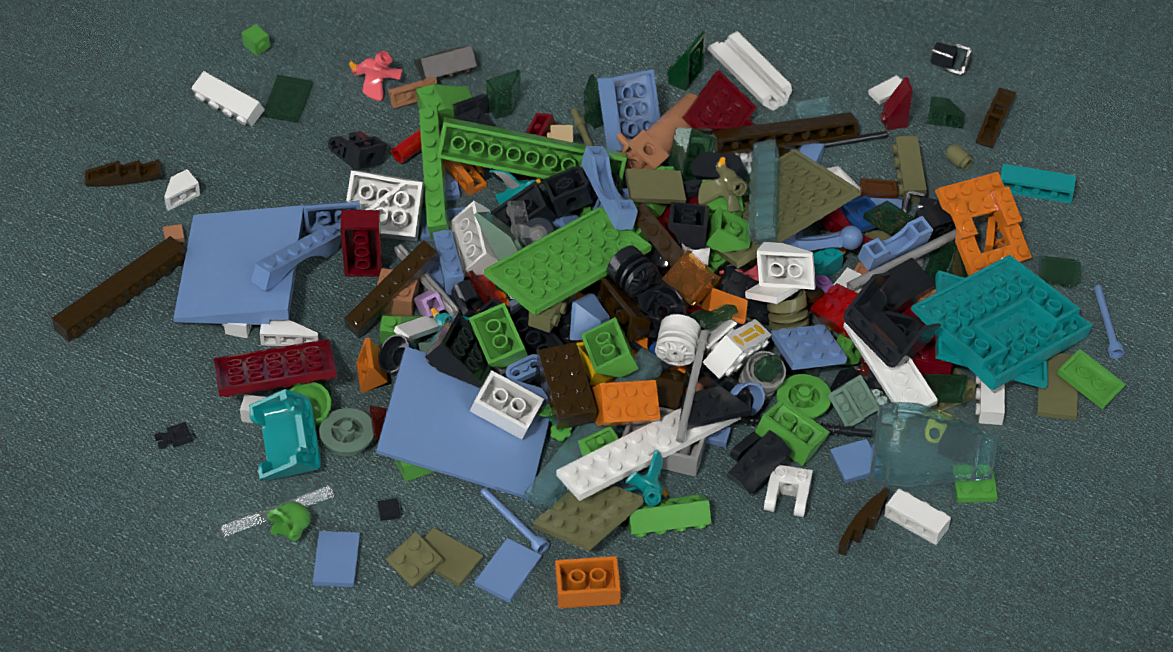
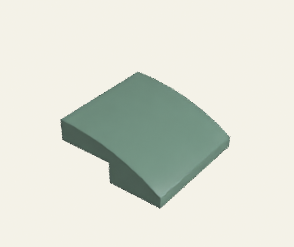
(853, 401)

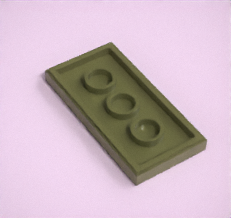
(1059, 397)

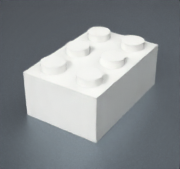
(506, 404)

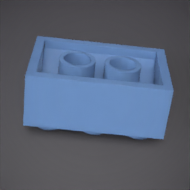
(324, 214)

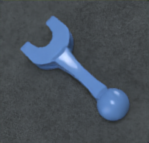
(849, 238)

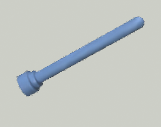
(1115, 348)
(538, 543)

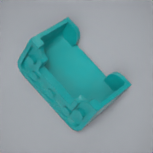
(287, 435)

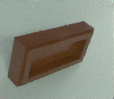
(878, 188)

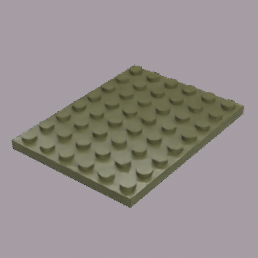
(804, 196)

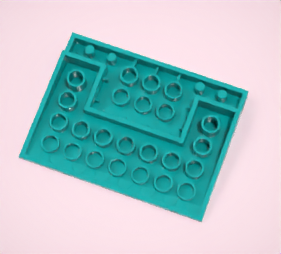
(1003, 321)

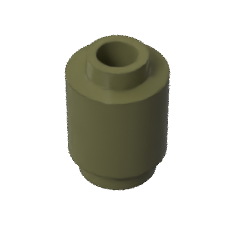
(959, 156)

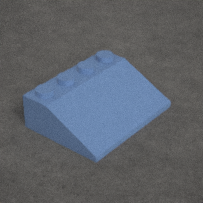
(628, 105)

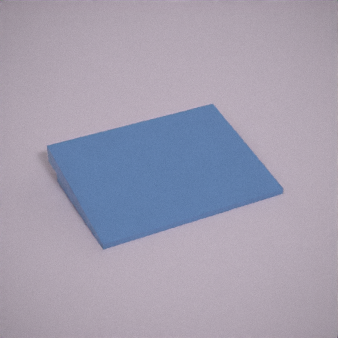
(222, 262)
(434, 429)

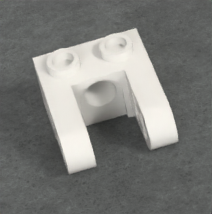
(790, 482)

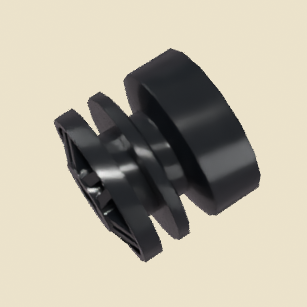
(632, 271)
(392, 351)

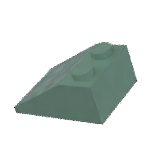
(498, 235)

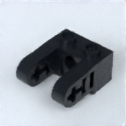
(359, 150)

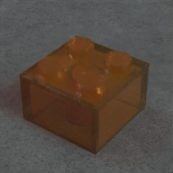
(691, 278)

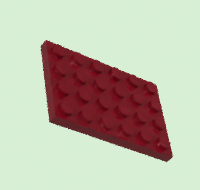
(274, 368)

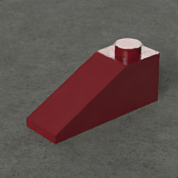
(897, 107)

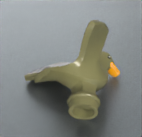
(726, 185)

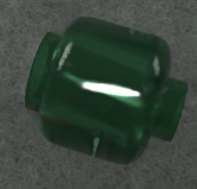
(768, 367)

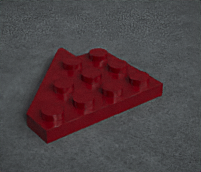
(719, 106)

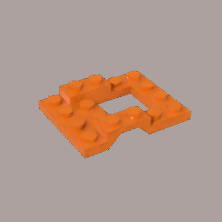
(978, 198)

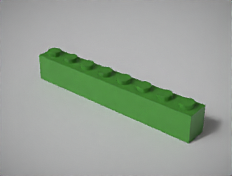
(433, 171)

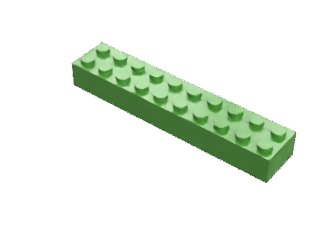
(515, 150)

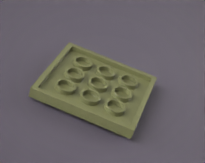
(590, 519)

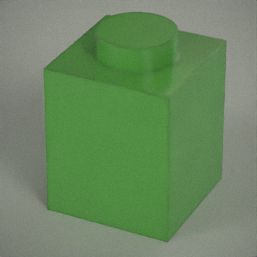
(255, 39)

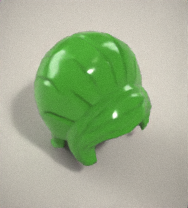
(287, 516)

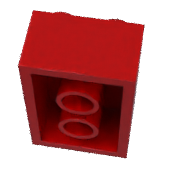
(831, 307)

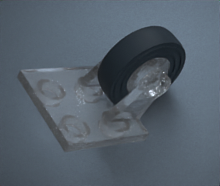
(524, 229)

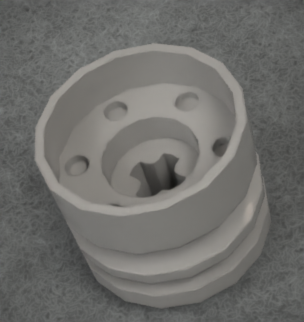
(747, 376)

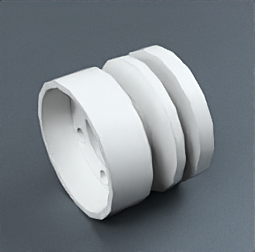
(677, 340)

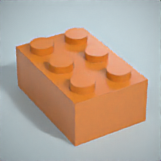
(626, 403)
(587, 582)

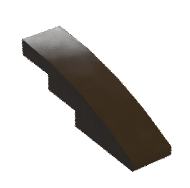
(995, 117)
(118, 174)
(865, 518)

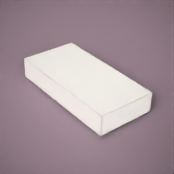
(884, 90)

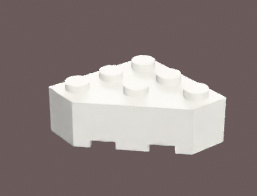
(401, 211)

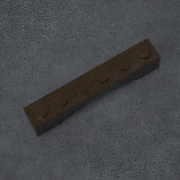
(408, 270)

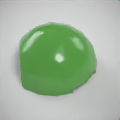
(318, 397)

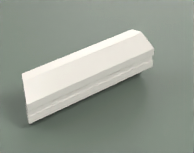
(752, 71)

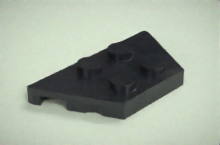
(714, 406)

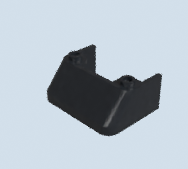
(878, 330)

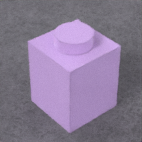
(427, 301)

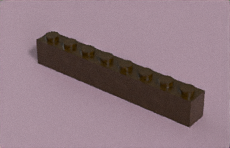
(787, 133)
(119, 289)

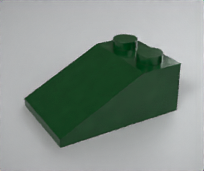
(688, 65)

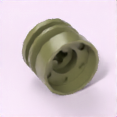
(789, 312)

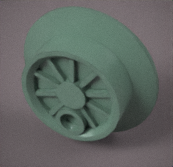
(346, 431)

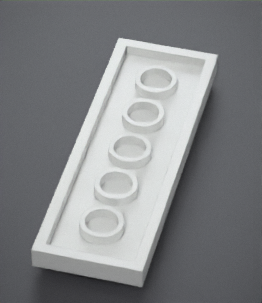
(900, 382)

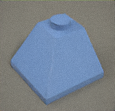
(585, 315)

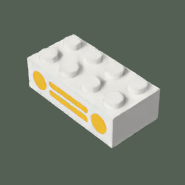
(737, 348)

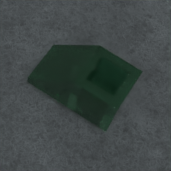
(945, 113)

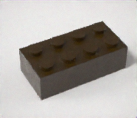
(566, 386)

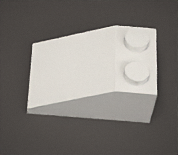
(785, 266)

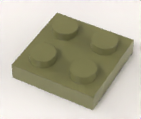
(414, 560)

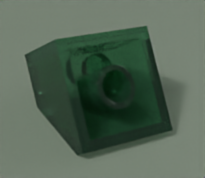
(503, 93)
(592, 103)
(1059, 270)

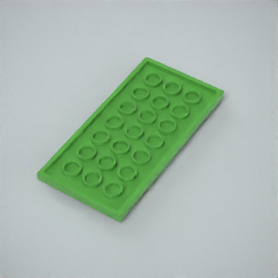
(562, 261)

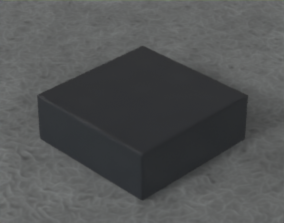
(388, 509)

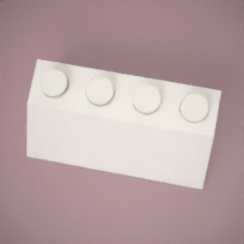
(370, 187)
(470, 241)

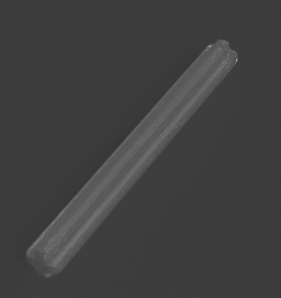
(262, 516)

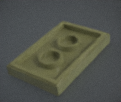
(655, 186)
(457, 557)

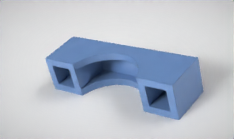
(910, 237)
(448, 259)

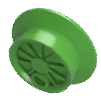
(805, 394)

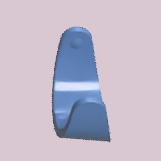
(757, 393)

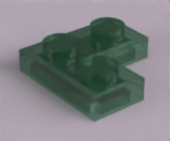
(708, 319)

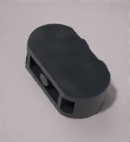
(704, 165)

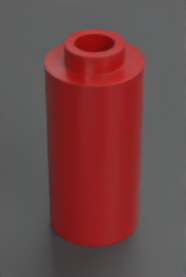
(407, 147)

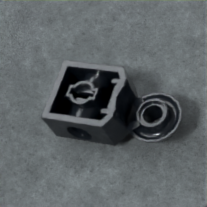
(571, 190)

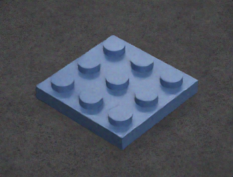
(808, 347)

